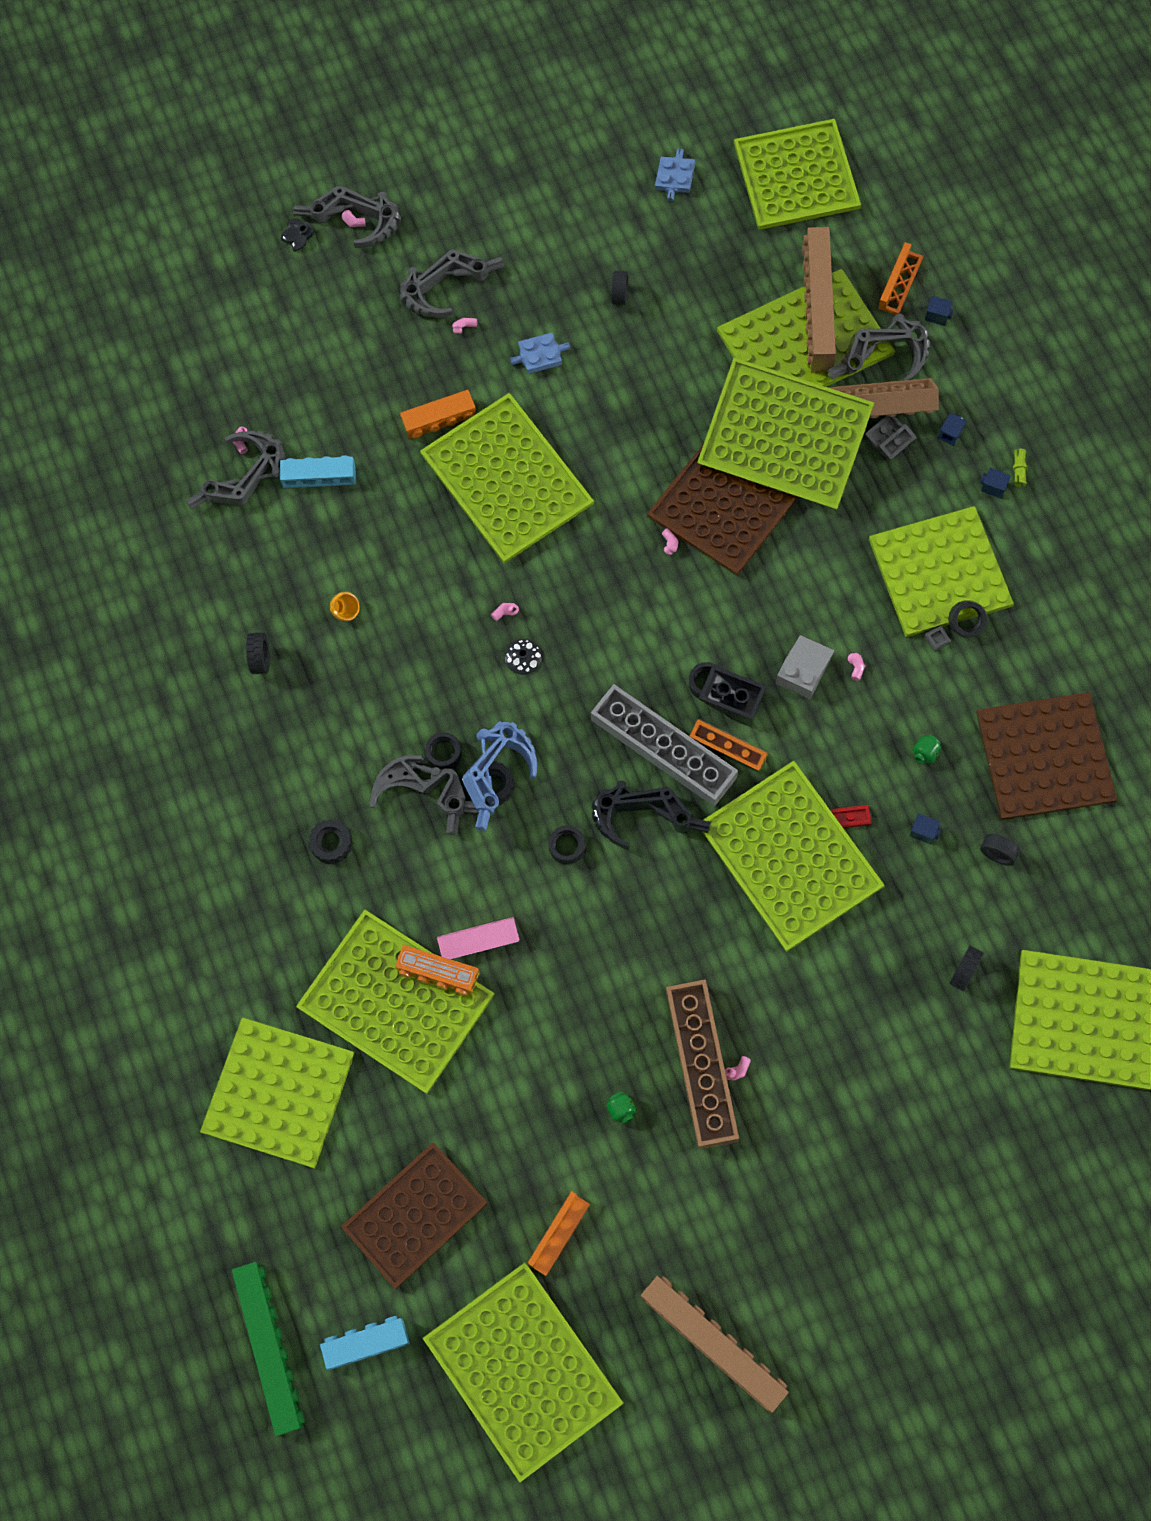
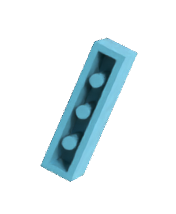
(317, 472)
(365, 1343)

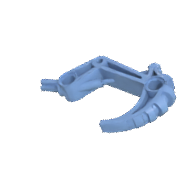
(481, 787)

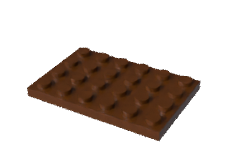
(414, 1215)

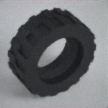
(258, 653)
(507, 779)
(340, 852)
(966, 968)

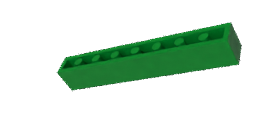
(267, 1349)

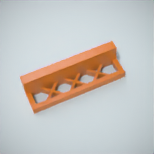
(895, 276)
(558, 1234)

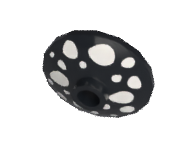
(523, 664)

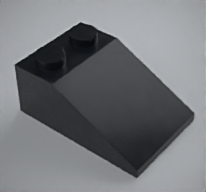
(732, 695)

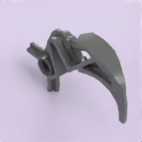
(451, 794)

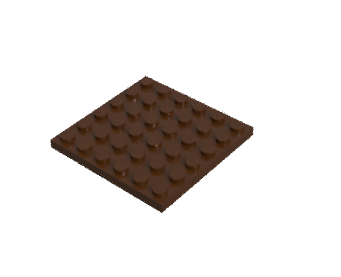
(720, 513)
(1046, 756)

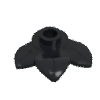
(296, 233)

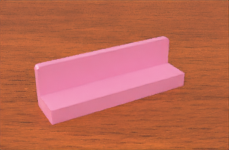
(478, 938)

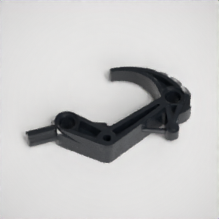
(661, 799)

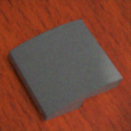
(889, 436)

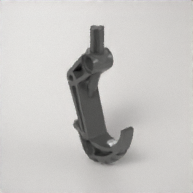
(343, 198)
(453, 263)
(859, 352)
(238, 495)

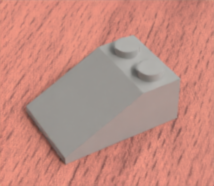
(804, 667)

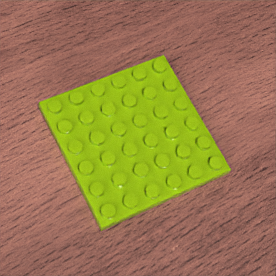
(797, 174)
(937, 566)
(278, 1093)

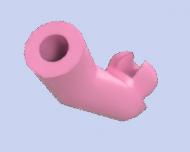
(464, 322)
(240, 444)
(505, 609)
(857, 661)
(739, 1071)

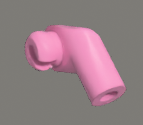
(352, 221)
(672, 542)

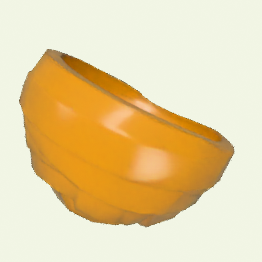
(344, 606)

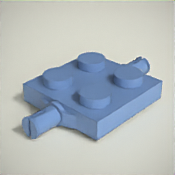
(675, 174)
(540, 353)

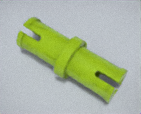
(1020, 467)

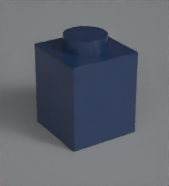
(939, 311)
(952, 429)
(995, 482)
(925, 829)

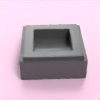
(937, 638)

